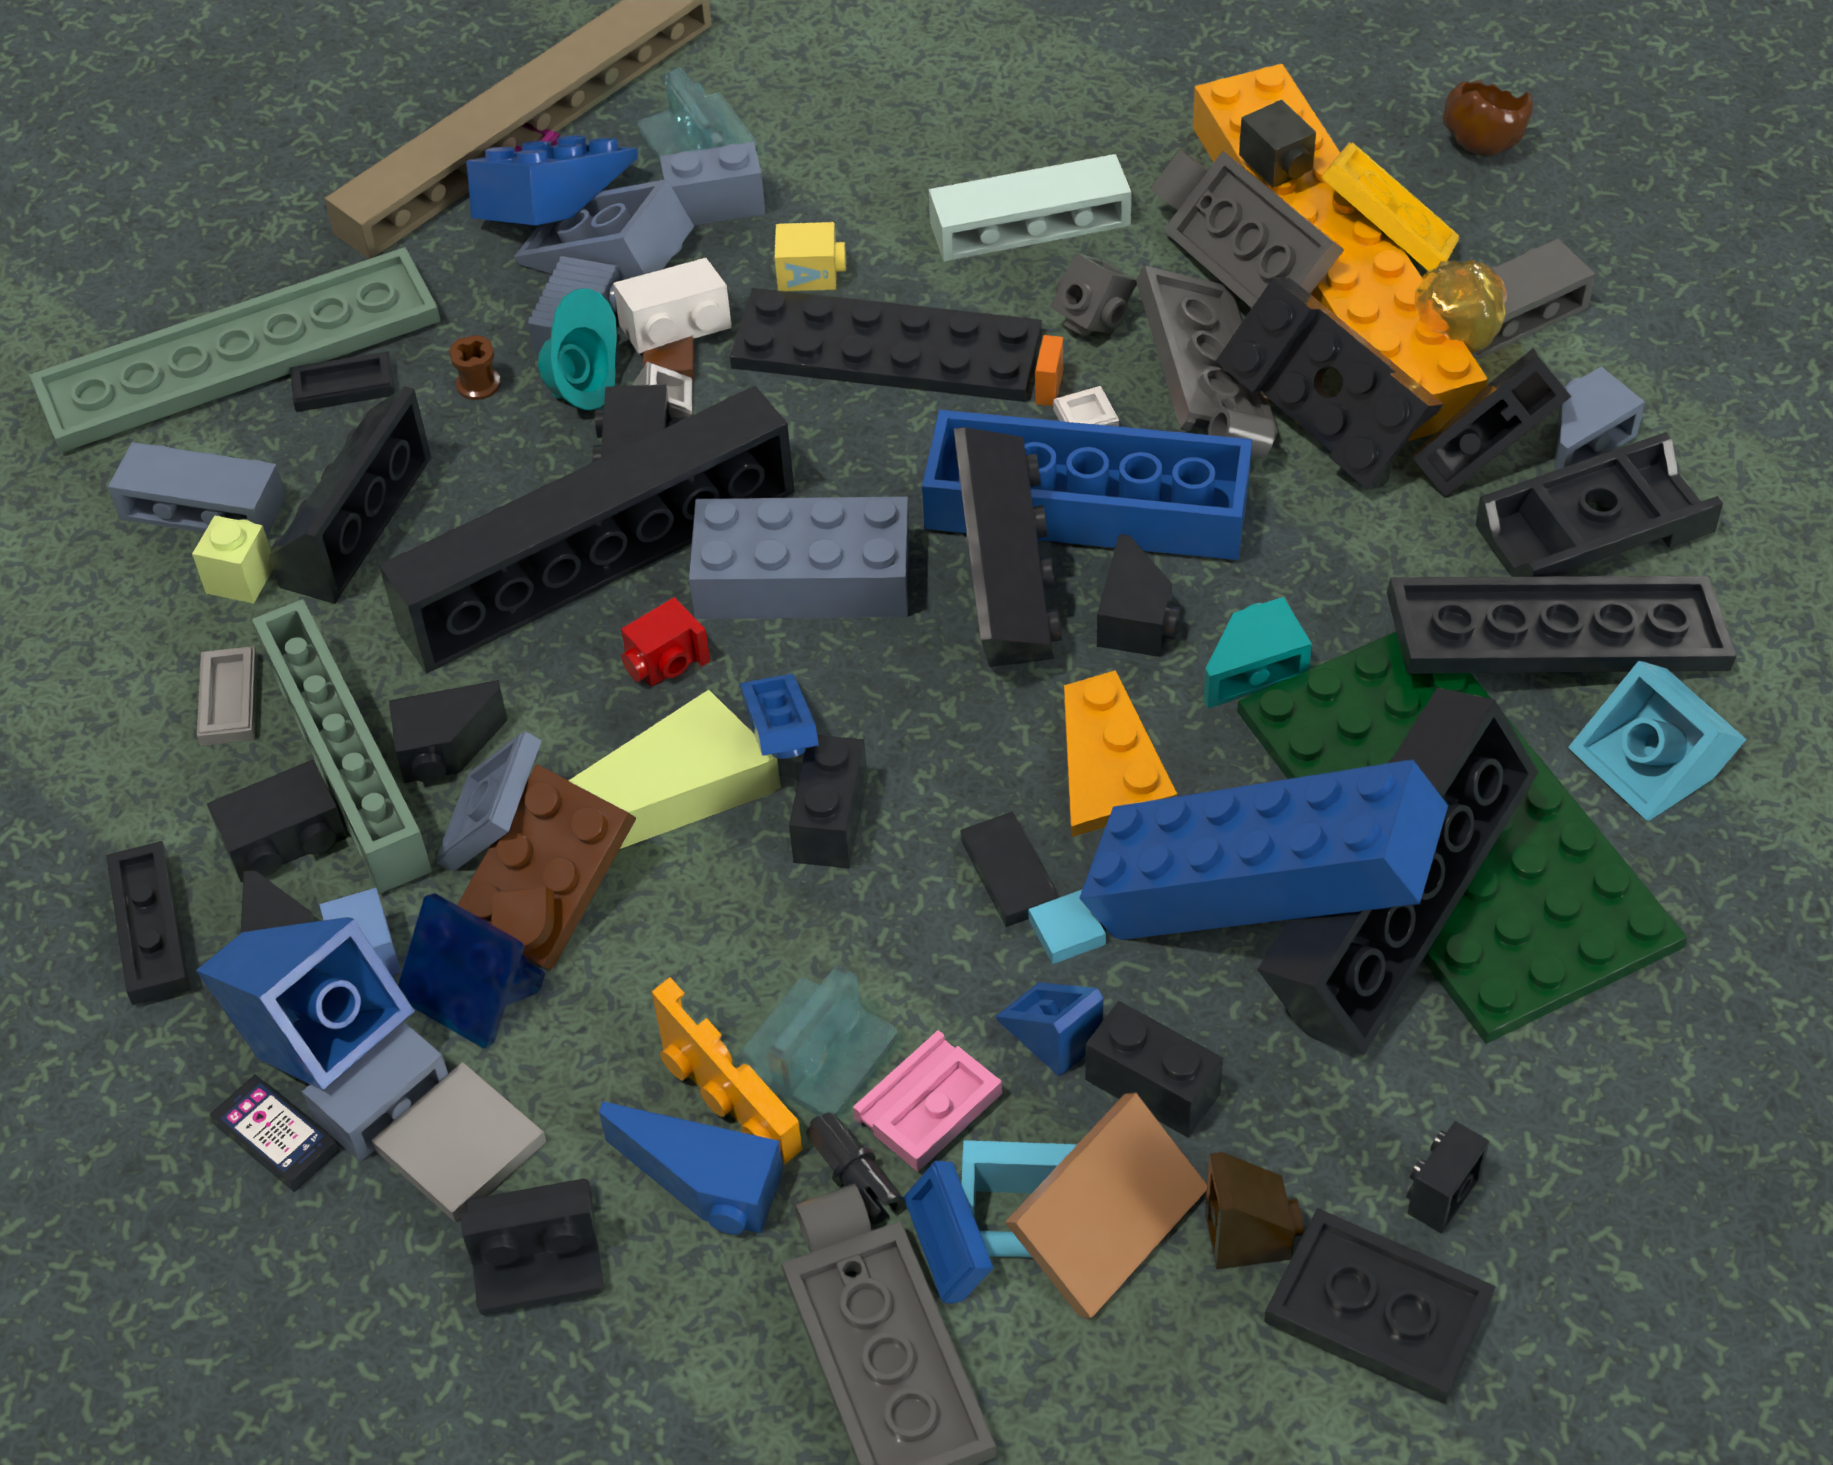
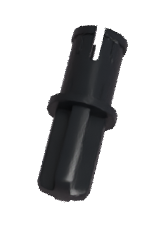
(853, 1165)

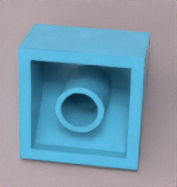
(1655, 740)

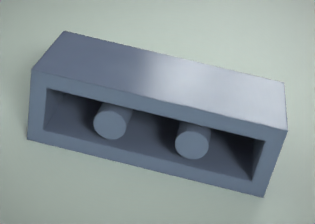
(192, 487)

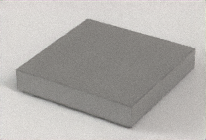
(459, 1141)

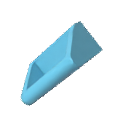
(1007, 1169)

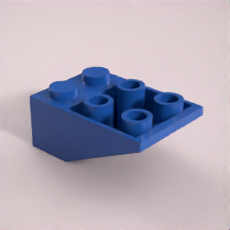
(542, 179)

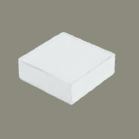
(1086, 407)

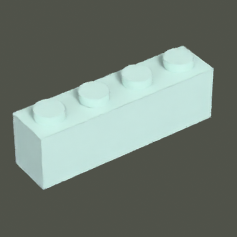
(1030, 207)

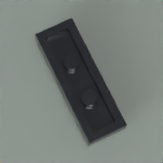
(147, 923)

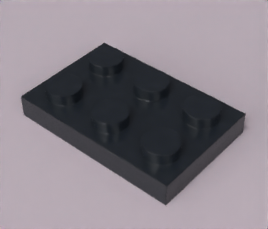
(1380, 1305)

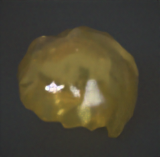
(1462, 302)

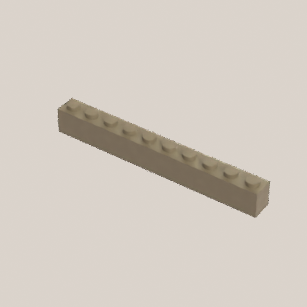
(545, 93)

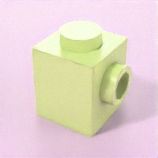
(233, 559)

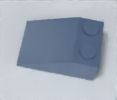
(621, 227)

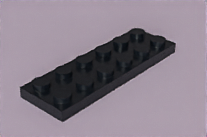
(887, 344)
(1558, 624)

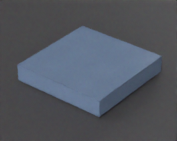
(488, 801)

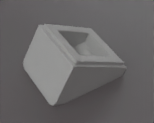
(678, 387)

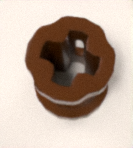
(473, 360)

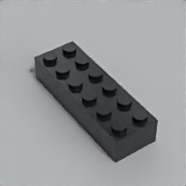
(1351, 967)

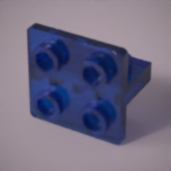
(465, 970)

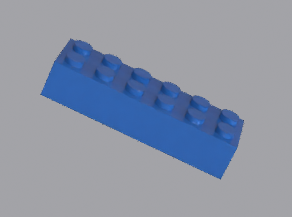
(1109, 481)
(1267, 852)

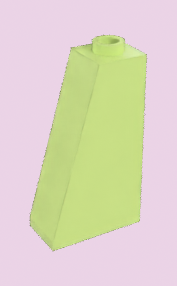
(683, 769)

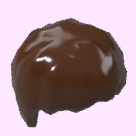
(1486, 117)

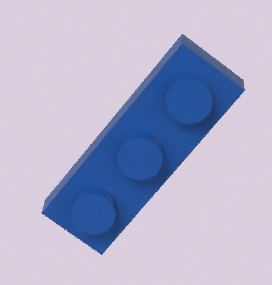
(779, 716)

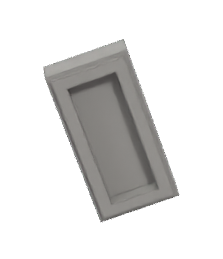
(227, 696)

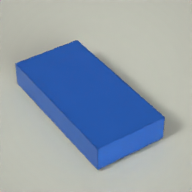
(948, 1232)

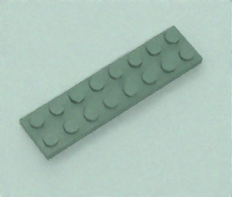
(233, 349)

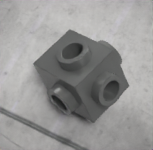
(1093, 295)

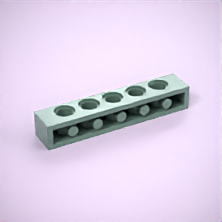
(342, 747)

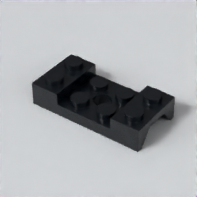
(1286, 351)
(1552, 532)

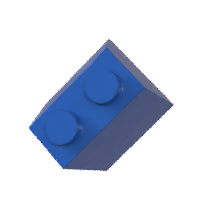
(307, 996)

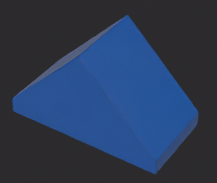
(1055, 1022)

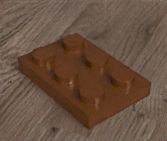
(556, 841)

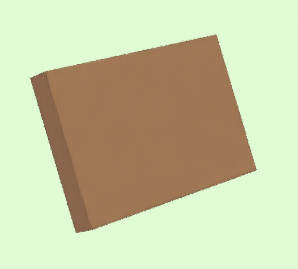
(1107, 1205)

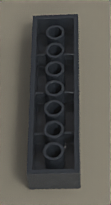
(583, 529)

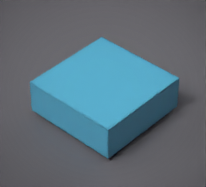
(1066, 927)

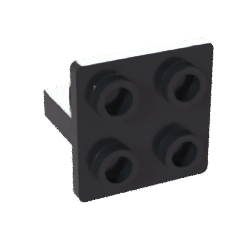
(533, 1246)

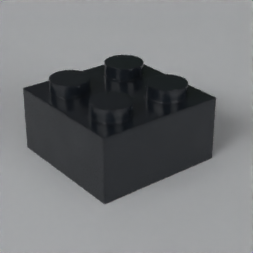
(1446, 1176)

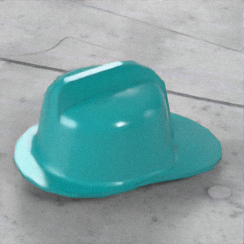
(581, 350)

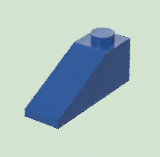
(707, 1168)

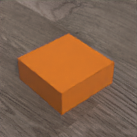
(1049, 370)

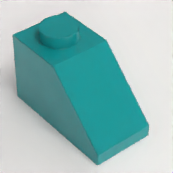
(1255, 652)

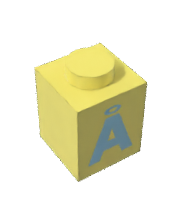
(808, 256)

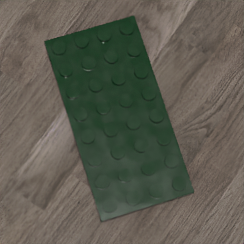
(1552, 899)

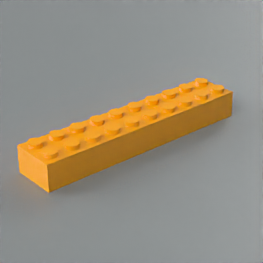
(1373, 277)

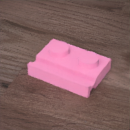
(928, 1100)

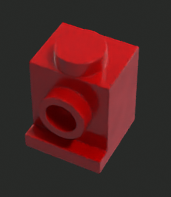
(663, 643)

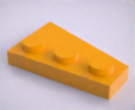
(1107, 753)
(701, 1055)

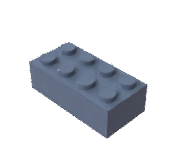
(800, 558)

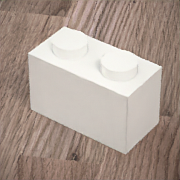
(672, 305)

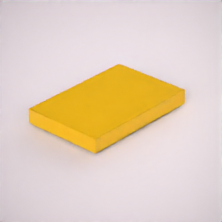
(1391, 207)

